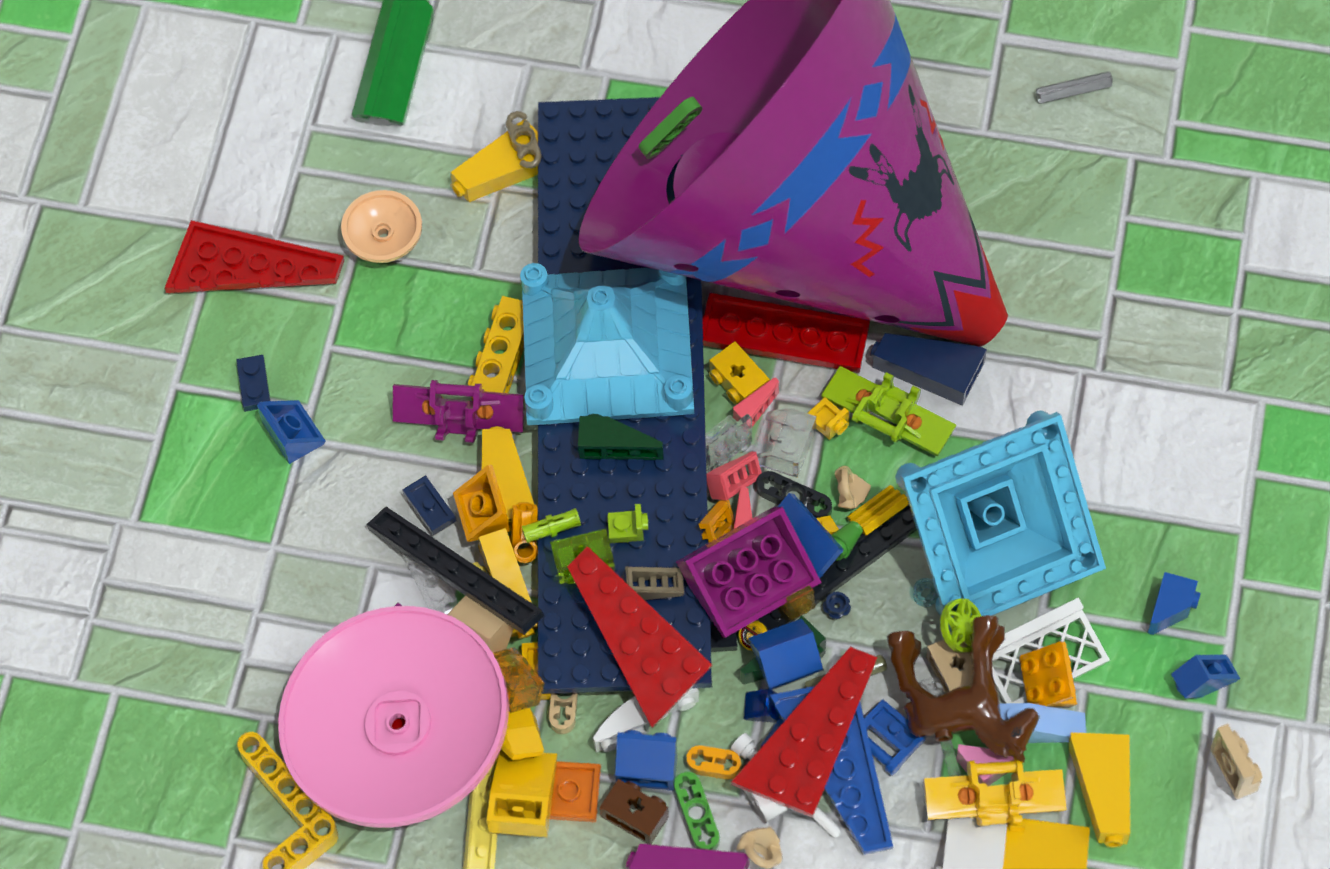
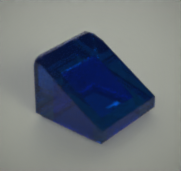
(759, 706)

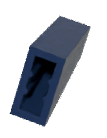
(930, 364)

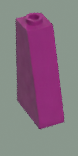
(671, 857)

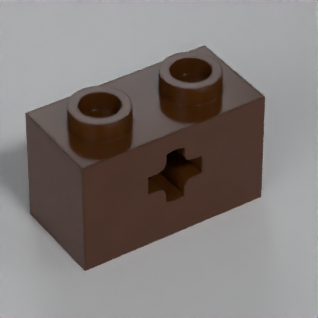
(641, 824)

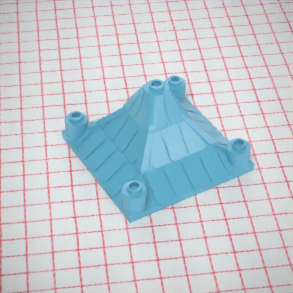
(605, 344)
(1004, 518)

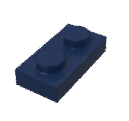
(253, 381)
(429, 505)

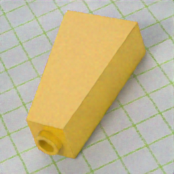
(493, 168)
(501, 453)
(503, 566)
(1104, 779)

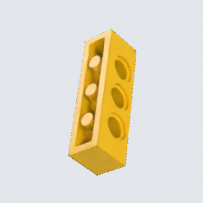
(506, 314)

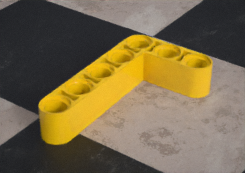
(292, 803)

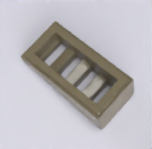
(641, 574)

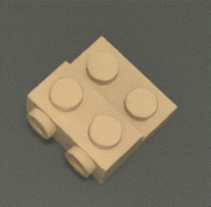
(1233, 759)

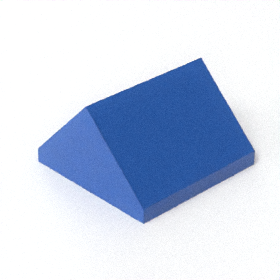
(290, 428)
(786, 653)

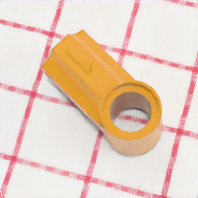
(523, 514)

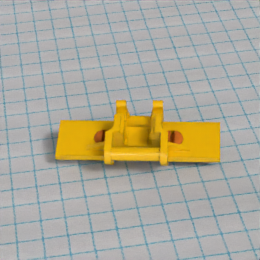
(998, 803)

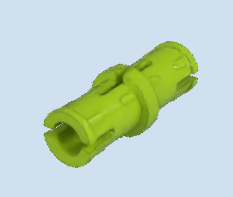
(551, 525)

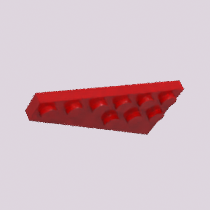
(232, 259)
(647, 648)
(803, 750)

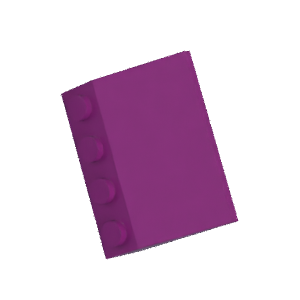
(749, 571)

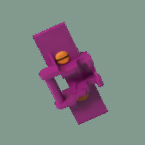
(457, 416)

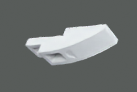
(631, 717)

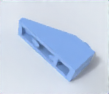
(1053, 725)

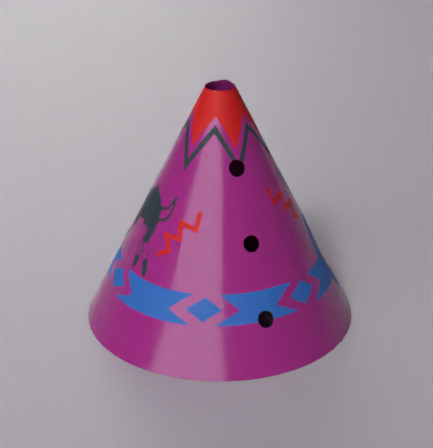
(806, 176)

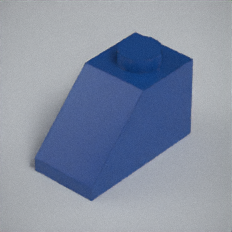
(1173, 602)
(1204, 675)

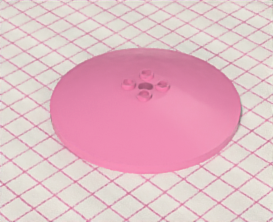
(385, 669)

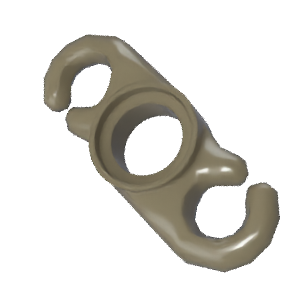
(522, 149)

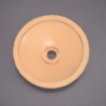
(380, 214)

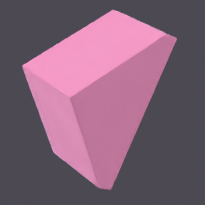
(980, 755)

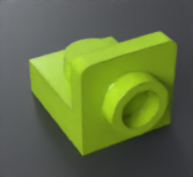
(627, 525)

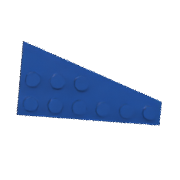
(853, 780)

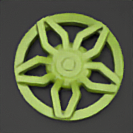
(959, 624)

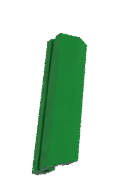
(394, 60)

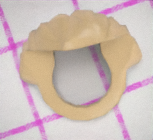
(851, 488)
(765, 843)

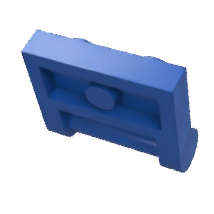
(895, 731)

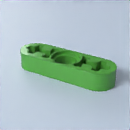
(670, 127)
(697, 790)

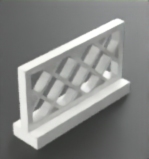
(1037, 629)

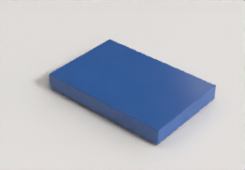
(815, 539)

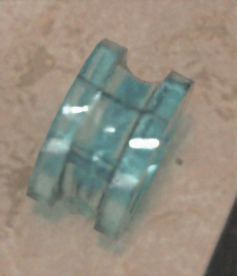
(920, 586)

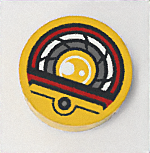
(750, 630)

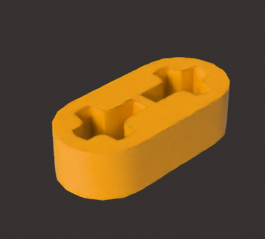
(714, 756)

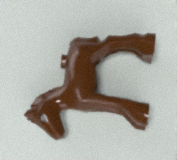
(967, 706)

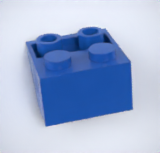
(646, 759)

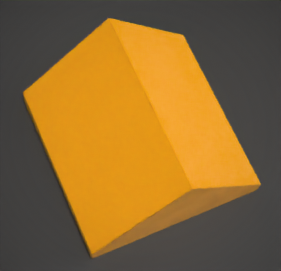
(481, 505)

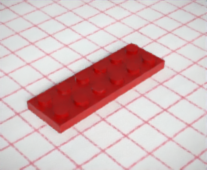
(785, 332)

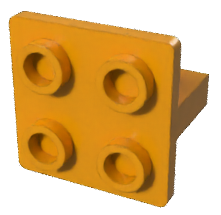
(1049, 676)

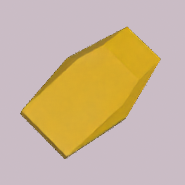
(522, 736)

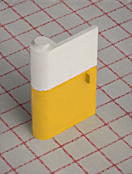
(1015, 846)

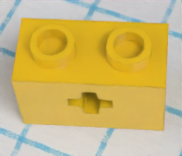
(736, 373)

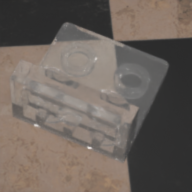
(727, 440)

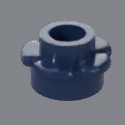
(837, 598)

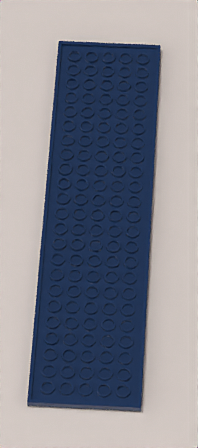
(573, 657)

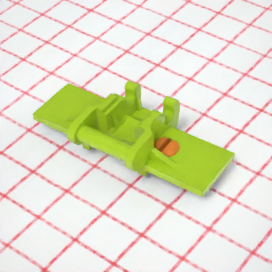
(893, 404)

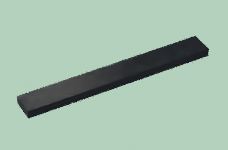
(864, 553)
(455, 570)

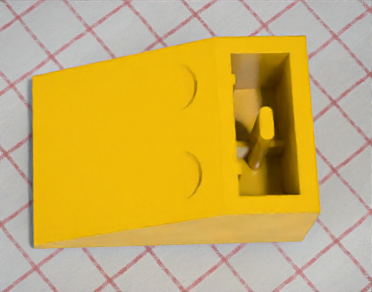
(522, 795)

